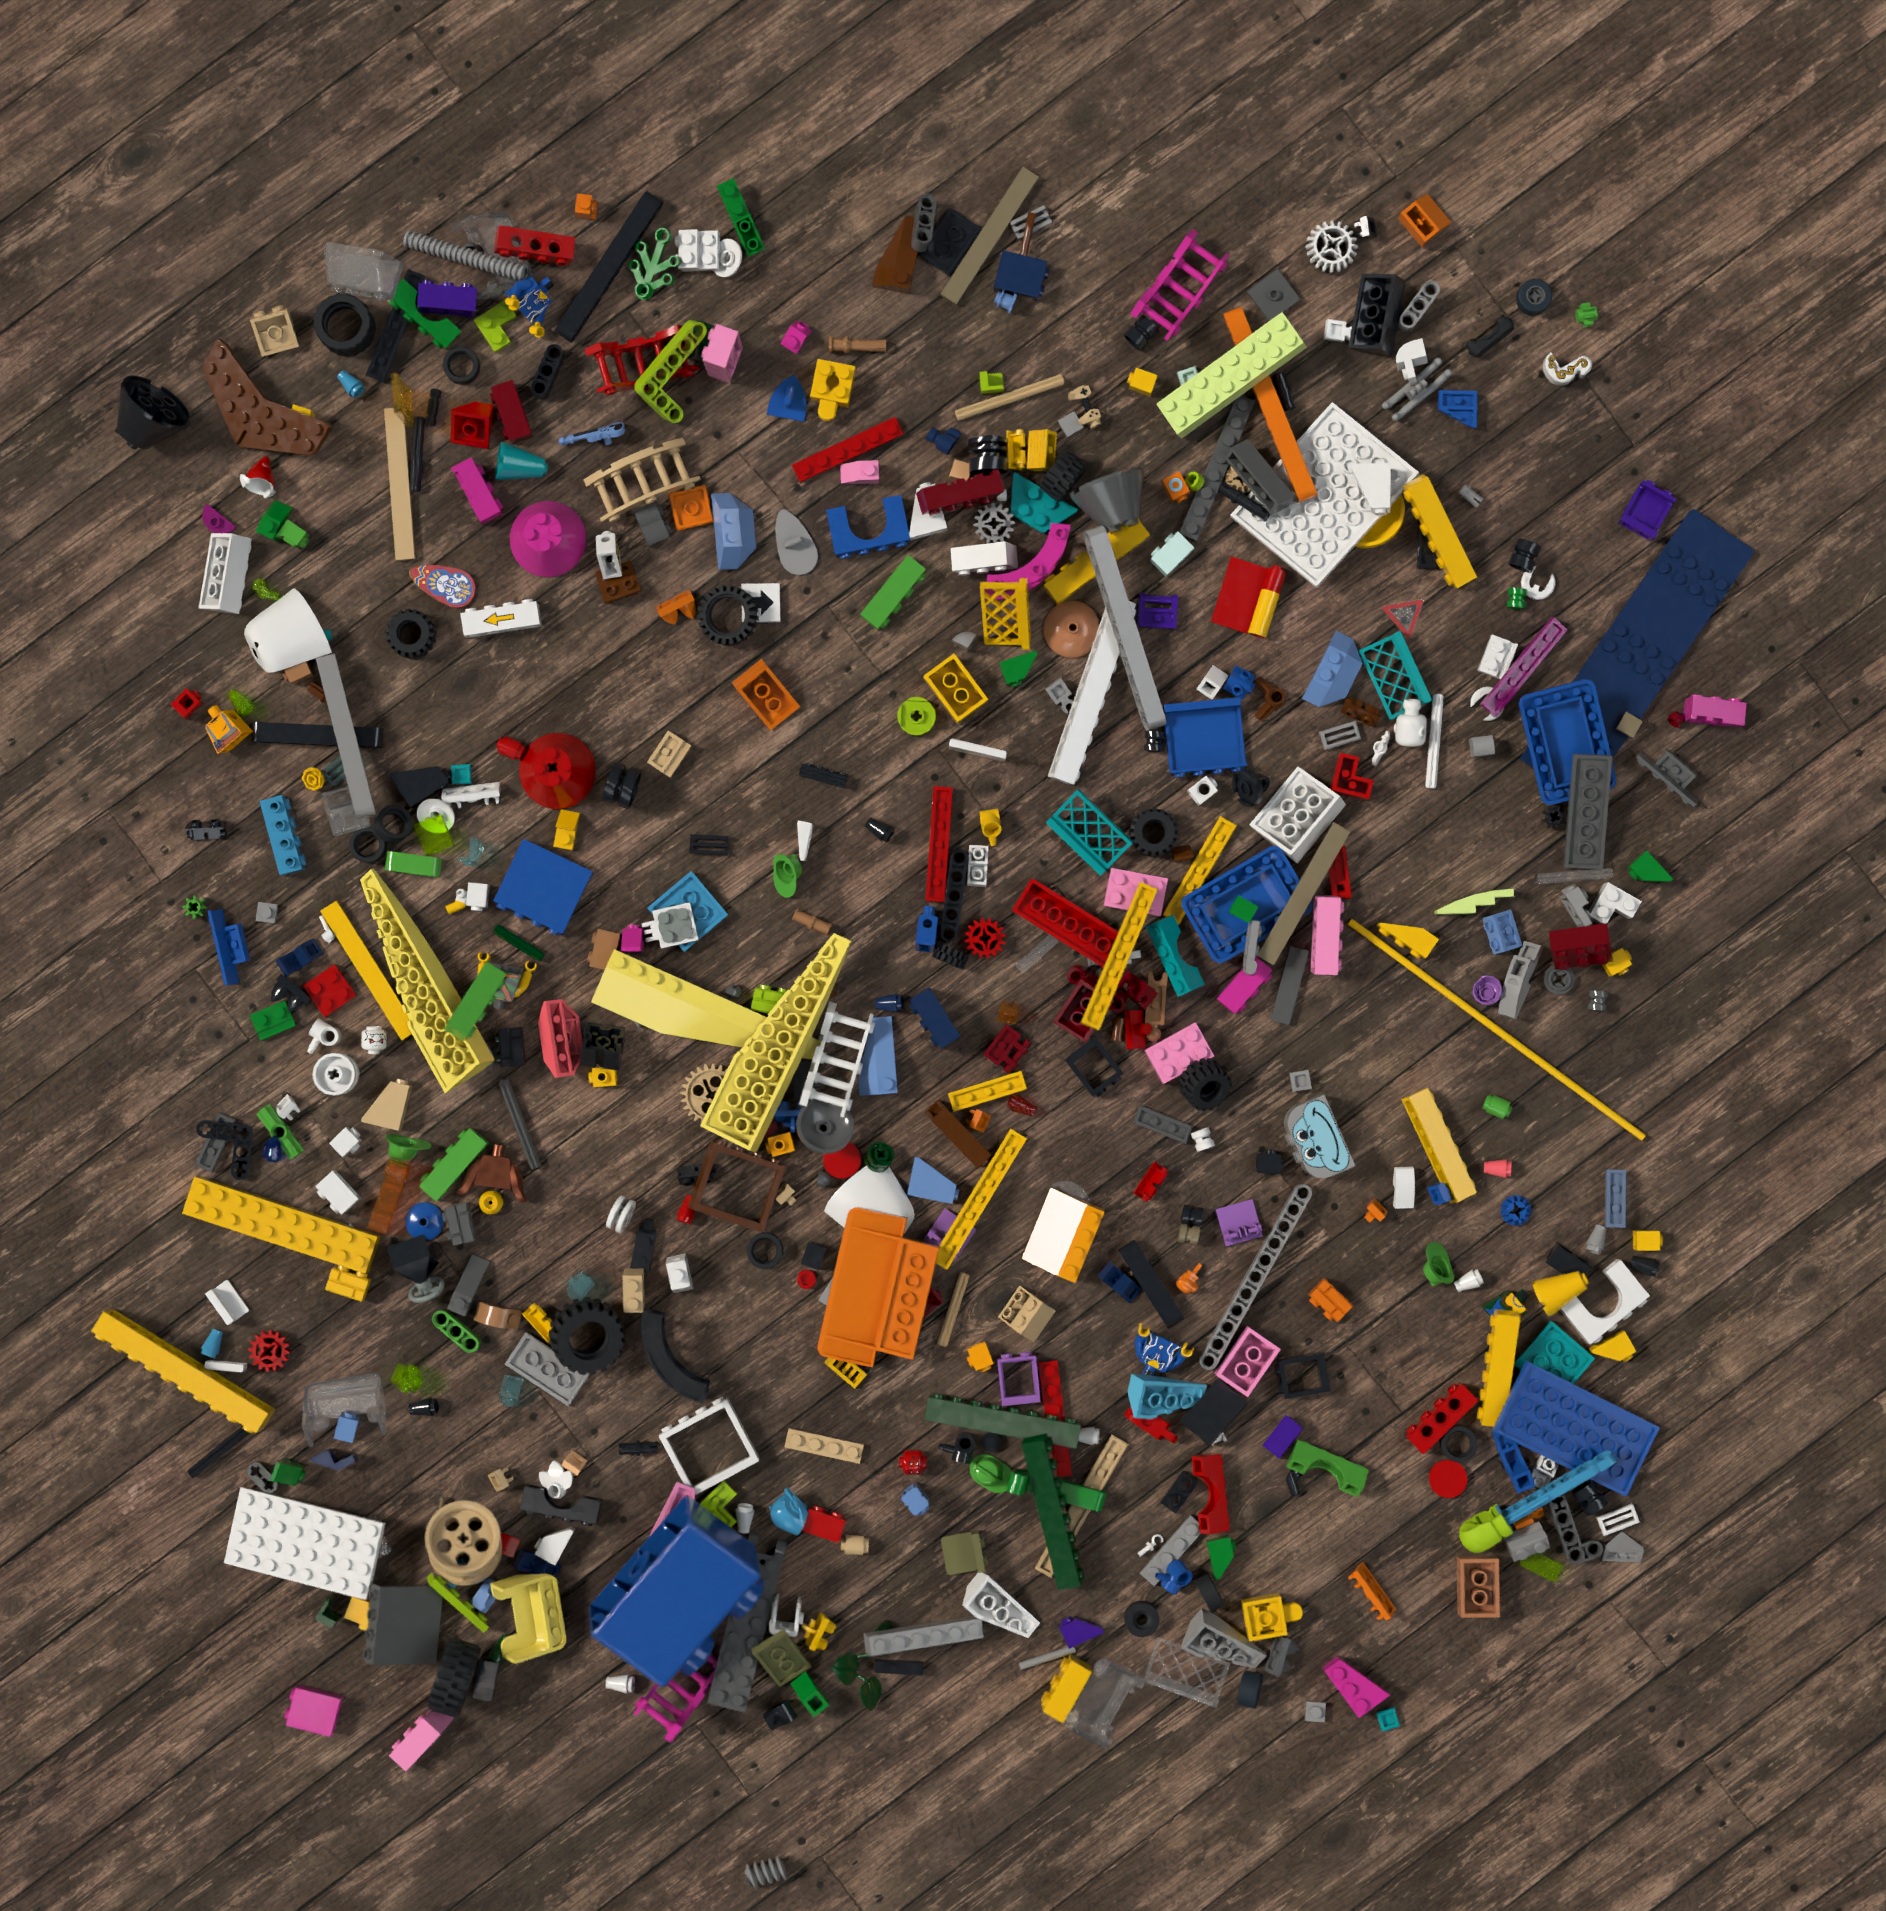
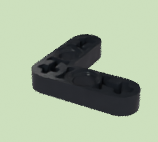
(238, 1142)

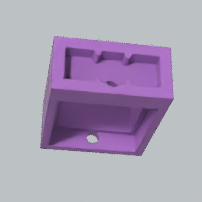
(1021, 1398)

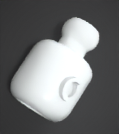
(1411, 726)

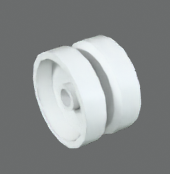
(324, 1074)

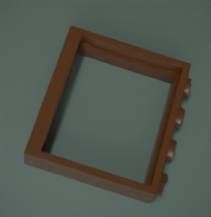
(695, 1204)

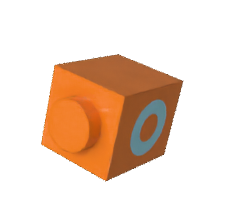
(1176, 487)

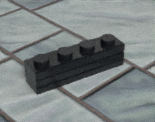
(824, 776)
(898, 1667)

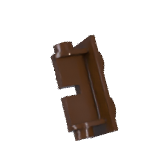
(1368, 716)

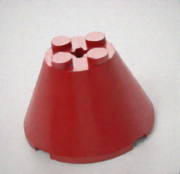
(572, 779)

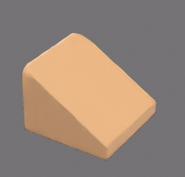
(959, 470)

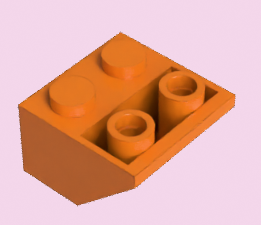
(1424, 220)

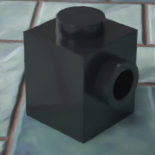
(1269, 1162)

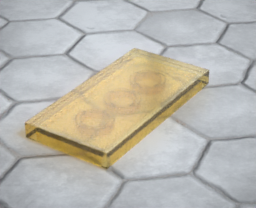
(402, 400)

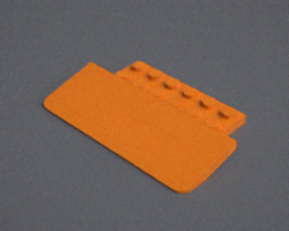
(876, 1290)

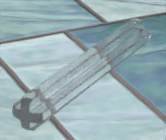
(1570, 876)

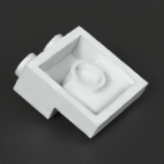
(698, 250)

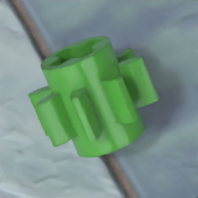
(1586, 314)
(189, 907)

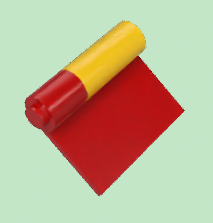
(1248, 597)

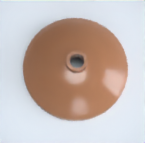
(1063, 640)

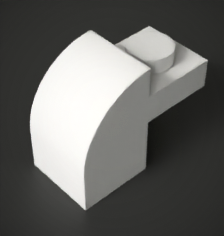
(1409, 356)

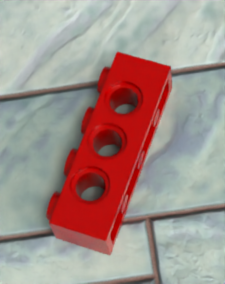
(562, 243)
(1438, 1429)

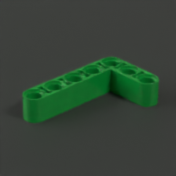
(1074, 1493)

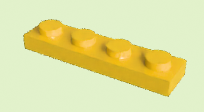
(987, 1091)

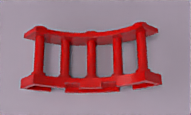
(634, 346)

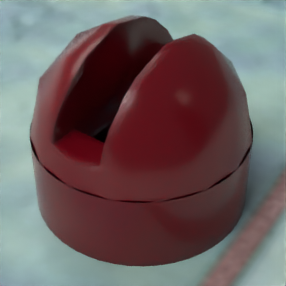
(1675, 719)

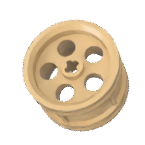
(481, 1563)

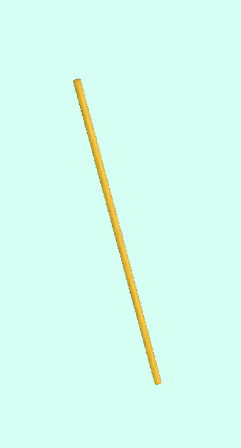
(1496, 1029)

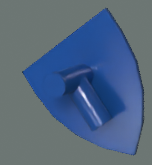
(788, 400)

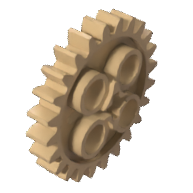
(696, 1102)

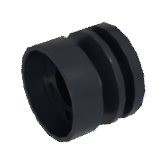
(988, 452)

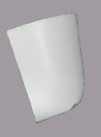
(286, 634)
(872, 1192)

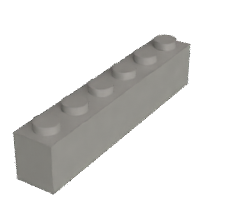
(923, 1635)

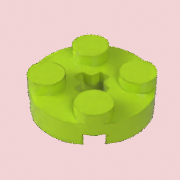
(908, 708)

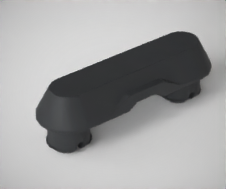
(1504, 327)

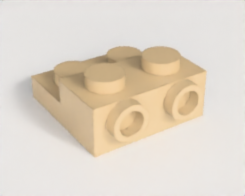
(274, 330)

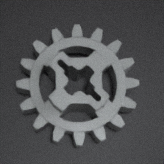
(993, 515)

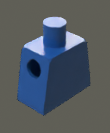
(926, 936)

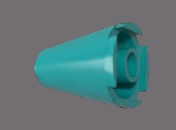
(518, 464)

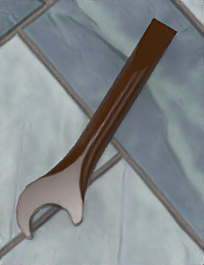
(1027, 233)

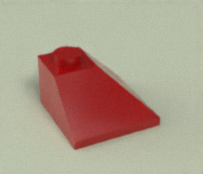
(472, 424)

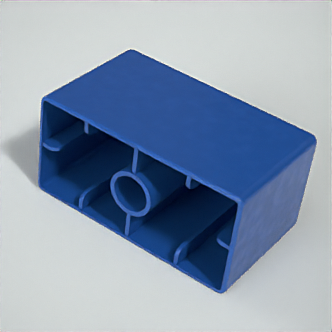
(677, 1593)

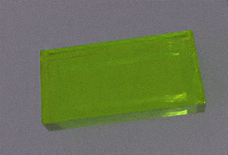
(1542, 1566)

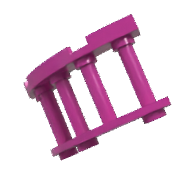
(1165, 279)
(1041, 565)
(680, 1715)

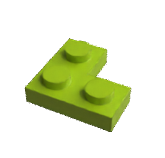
(491, 323)
(718, 1500)

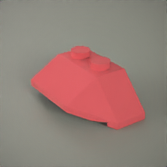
(560, 1037)

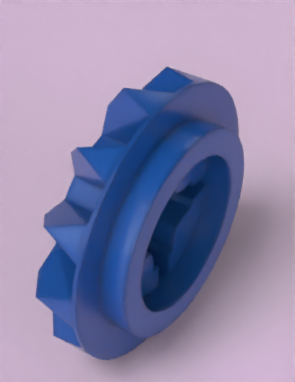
(1512, 1218)

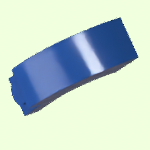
(1513, 1463)

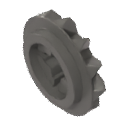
(1557, 988)

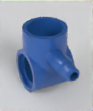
(1177, 1576)

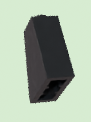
(421, 783)

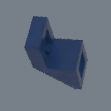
(300, 957)
(1119, 1282)
(329, 1460)
(531, 1563)

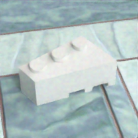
(984, 558)

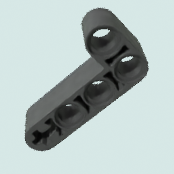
(1569, 1525)

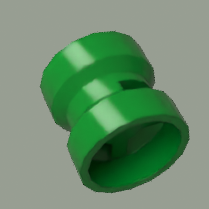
(1517, 598)

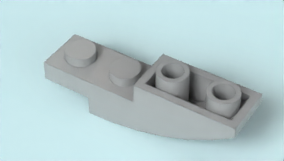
(1517, 979)

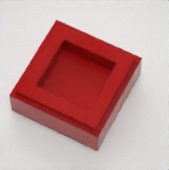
(509, 1544)

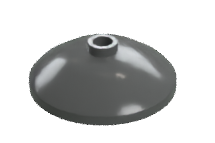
(838, 1128)

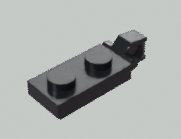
(644, 1247)

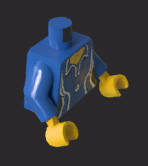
(531, 301)
(1158, 1352)

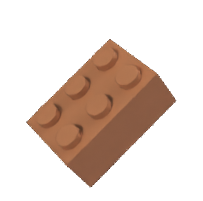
(1478, 1586)

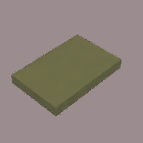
(781, 1657)

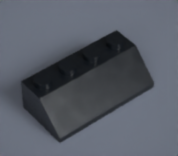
(1377, 314)

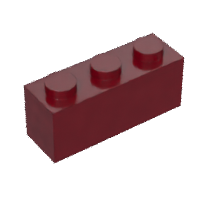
(511, 412)

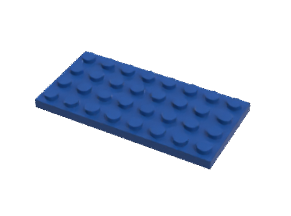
(1574, 1426)

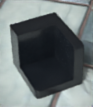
(813, 1255)

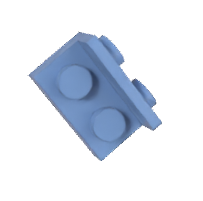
(1502, 932)

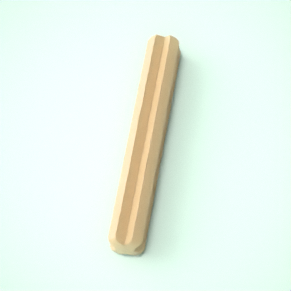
(953, 1309)

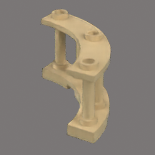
(634, 462)

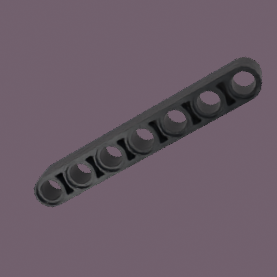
(311, 734)

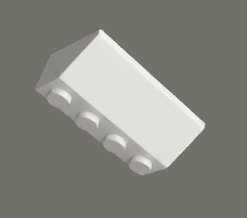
(225, 573)

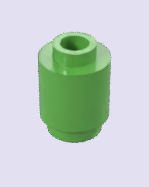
(1497, 1106)

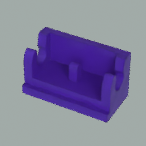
(1283, 1436)

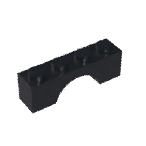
(536, 1500)

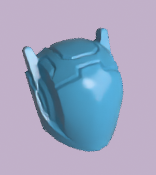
(789, 1512)

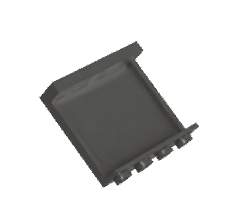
(402, 1625)

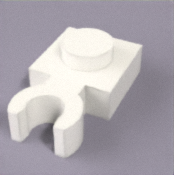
(1336, 330)

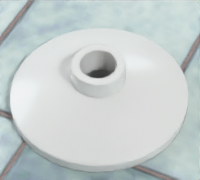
(729, 258)
(429, 808)

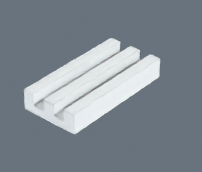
(225, 1366)
(1602, 1525)

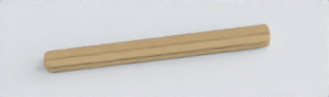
(1009, 397)

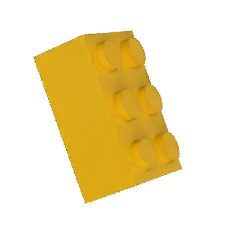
(955, 688)
(1065, 1687)

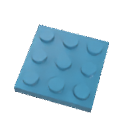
(705, 908)

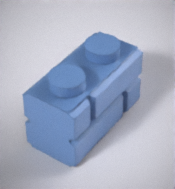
(915, 1499)

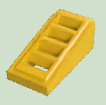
(857, 1380)

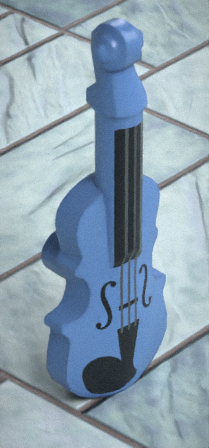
(606, 433)

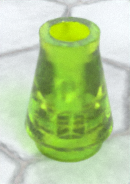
(241, 703)

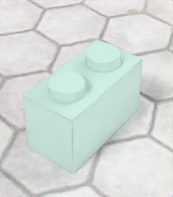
(1171, 554)

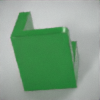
(1242, 909)

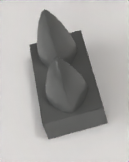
(1277, 1659)

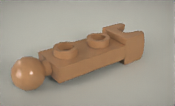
(1156, 1010)

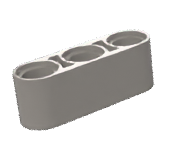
(1423, 298)

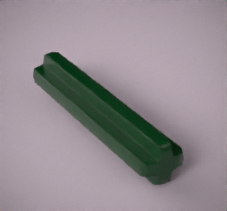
(518, 943)

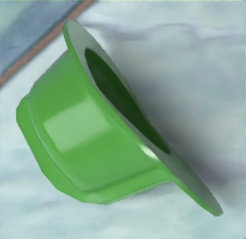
(786, 872)
(404, 1147)
(1438, 1265)
(990, 1473)

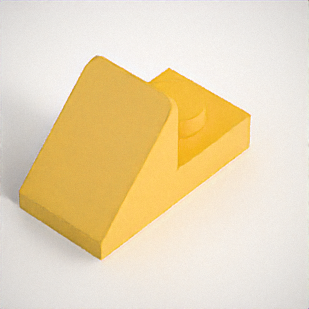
(566, 829)

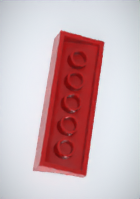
(1066, 922)

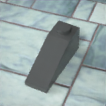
(468, 1285)

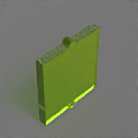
(433, 834)

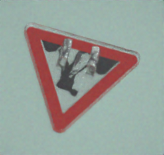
(1404, 615)

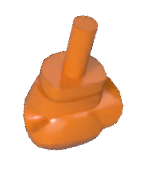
(1187, 1281)

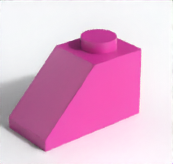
(632, 939)

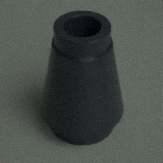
(880, 829)
(1645, 1265)
(424, 1407)

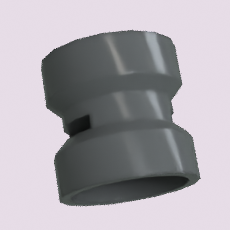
(1597, 1000)

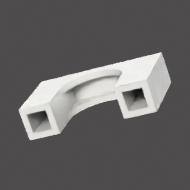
(1630, 1296)

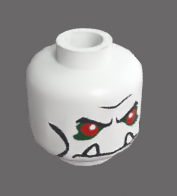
(373, 1039)

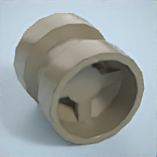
(1188, 1234)

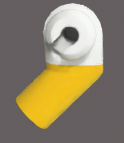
(460, 902)

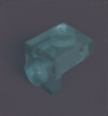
(476, 849)

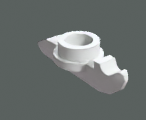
(1380, 748)

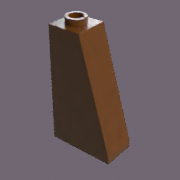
(958, 1134)

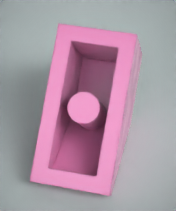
(860, 472)

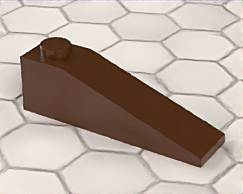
(898, 262)

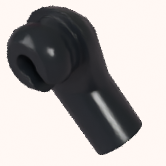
(1292, 1479)

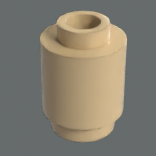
(855, 1545)

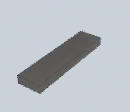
(1289, 985)

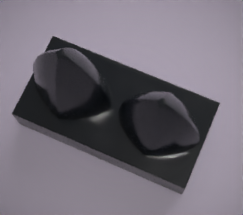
(284, 988)
(1179, 1492)

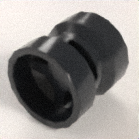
(1153, 741)
(1192, 1215)

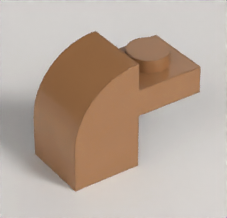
(497, 1316)

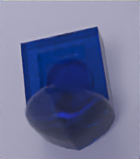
(273, 1150)

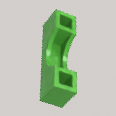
(1349, 1476)

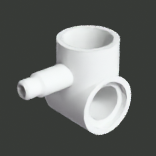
(319, 1033)

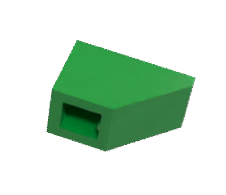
(810, 1694)

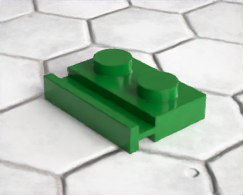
(272, 1020)

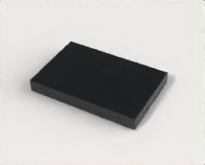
(950, 242)
(1213, 1412)

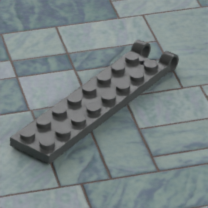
(736, 1661)

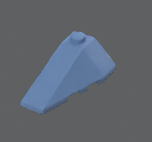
(878, 1060)

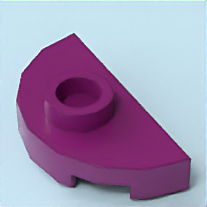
(216, 522)

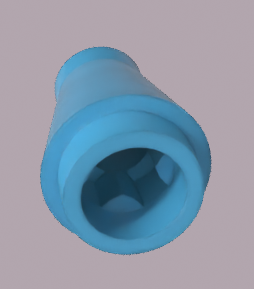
(351, 384)
(212, 1344)

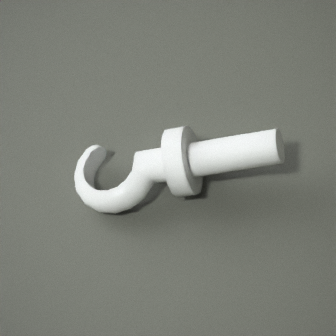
(1149, 1546)

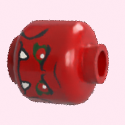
(913, 1462)

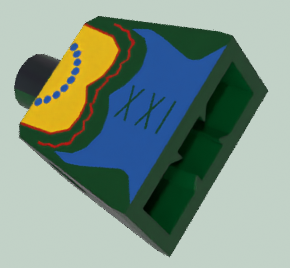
(1507, 1301)

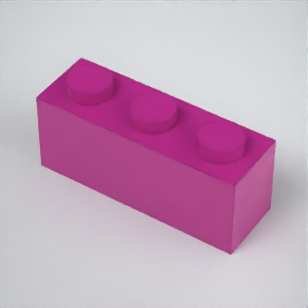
(1243, 987)

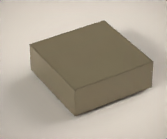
(1629, 725)

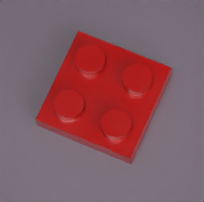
(329, 990)

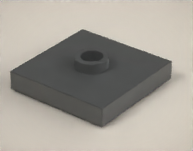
(1273, 295)

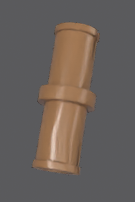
(812, 922)

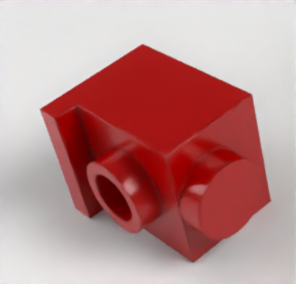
(180, 703)

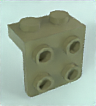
(964, 1553)

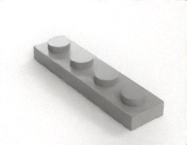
(1172, 1549)

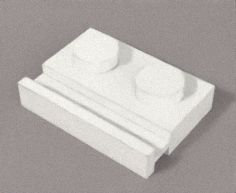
(1497, 657)

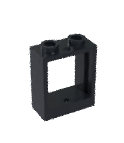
(1099, 1090)
(1322, 1374)

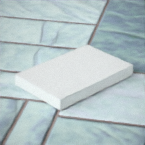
(977, 750)

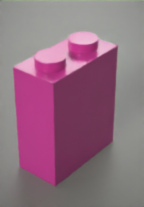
(313, 1710)

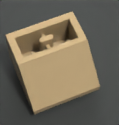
(1026, 1314)

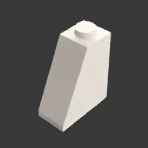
(1375, 485)
(924, 524)

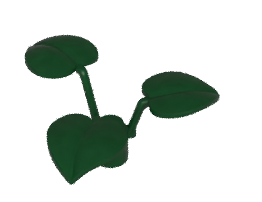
(846, 1671)

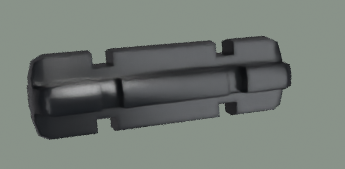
(433, 406)

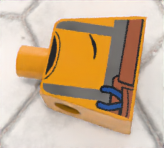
(226, 729)

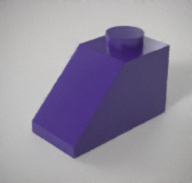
(1078, 1630)

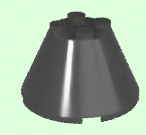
(1112, 499)

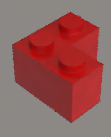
(1344, 779)

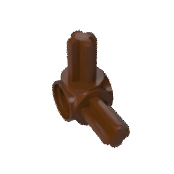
(1269, 705)

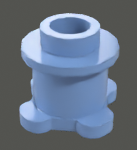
(1005, 300)

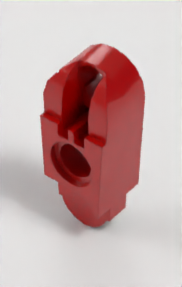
(1156, 1427)

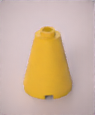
(1559, 1290)

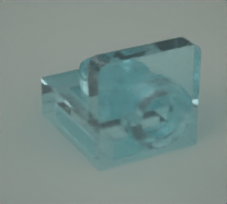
(510, 1390)

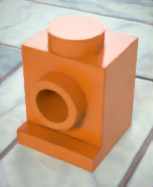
(586, 207)

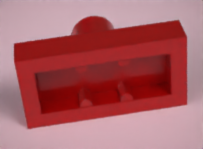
(1136, 1029)

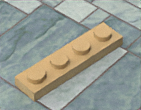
(824, 1445)

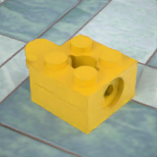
(832, 387)
(1267, 1616)

